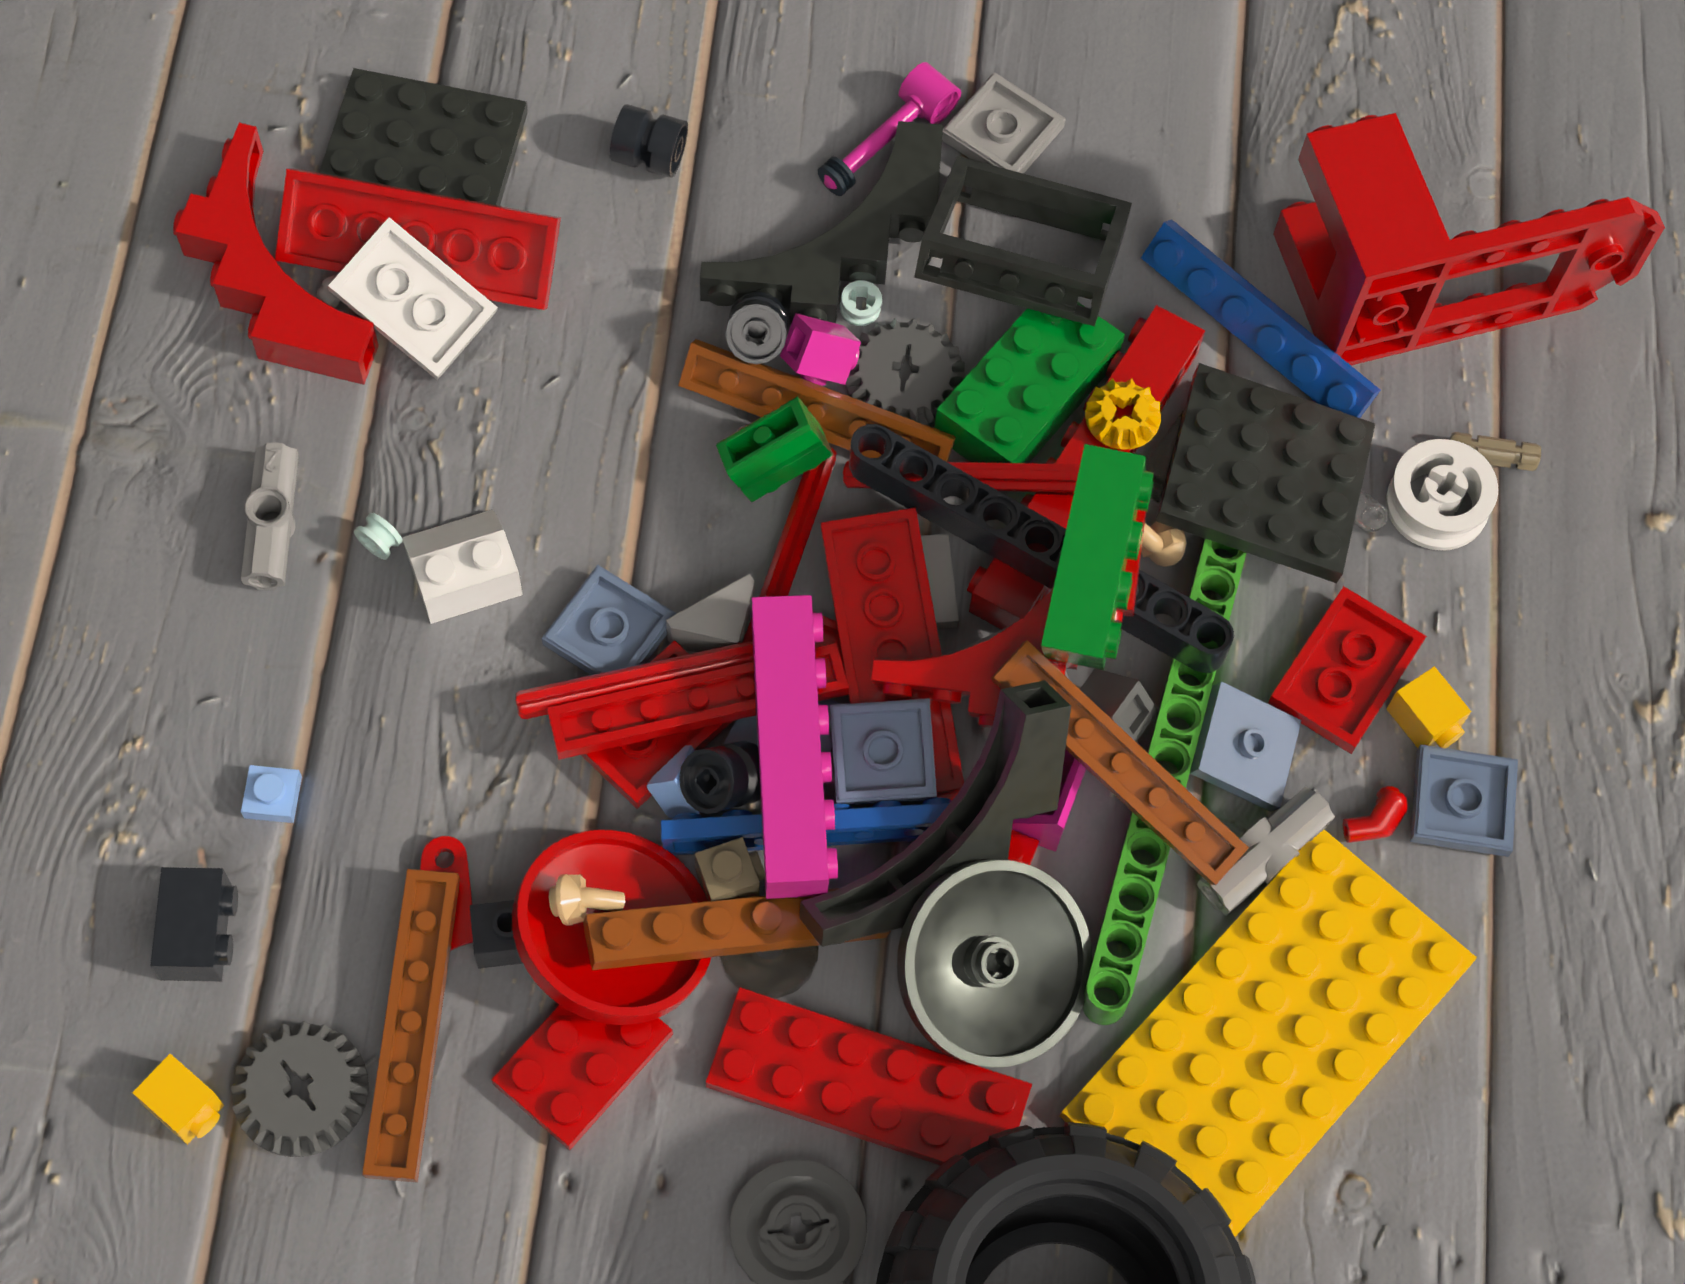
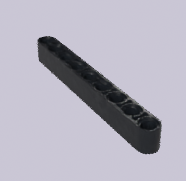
(1023, 528)

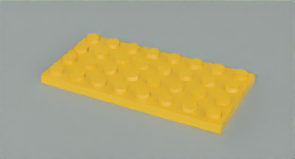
(1276, 1028)

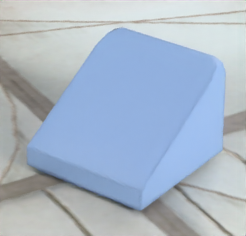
(666, 785)

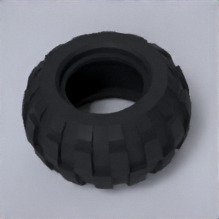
(1068, 1190)

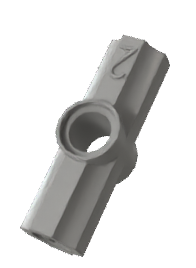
(269, 541)
(1271, 847)

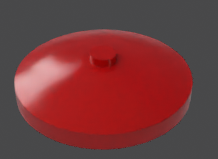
(559, 954)

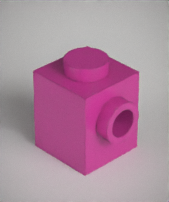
(820, 350)

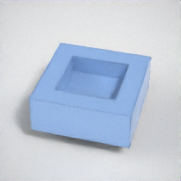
(271, 794)

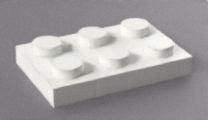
(412, 298)

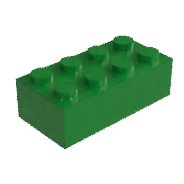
(1027, 387)
(1094, 557)

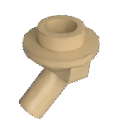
(1163, 544)
(572, 897)

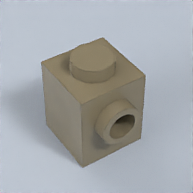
(729, 871)

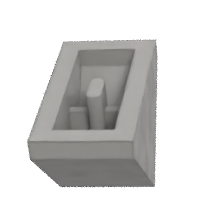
(715, 620)

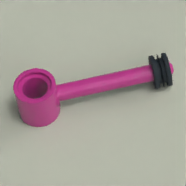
(925, 96)

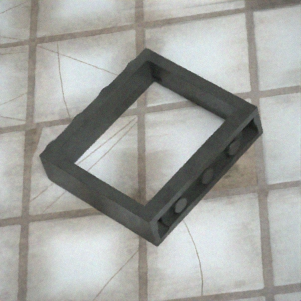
(1010, 275)

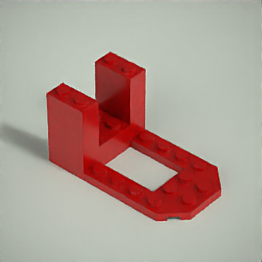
(1378, 253)

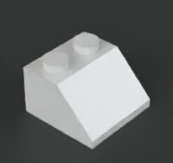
(463, 566)

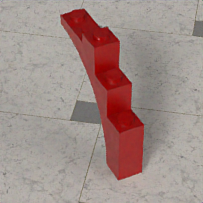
(286, 320)
(970, 669)

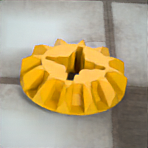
(1123, 432)

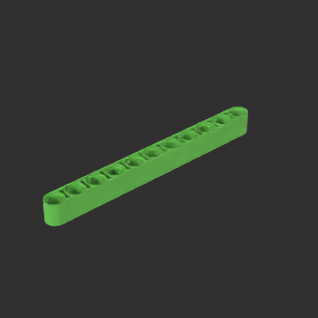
(1165, 745)

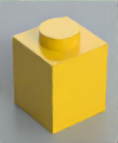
(1429, 710)
(179, 1100)

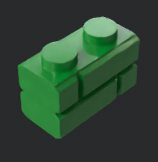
(774, 449)

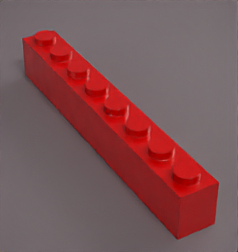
(1156, 359)

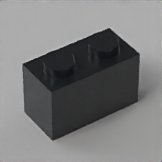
(193, 924)

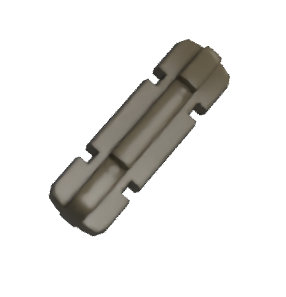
(1503, 451)

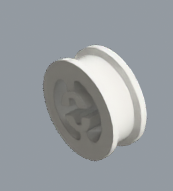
(1452, 472)

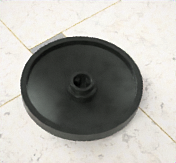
(994, 962)

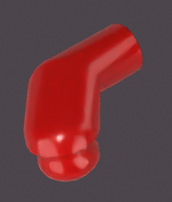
(1383, 819)

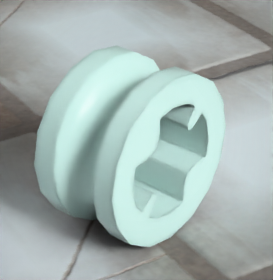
(848, 303)
(378, 536)

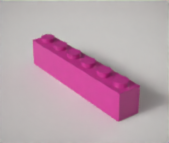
(790, 747)

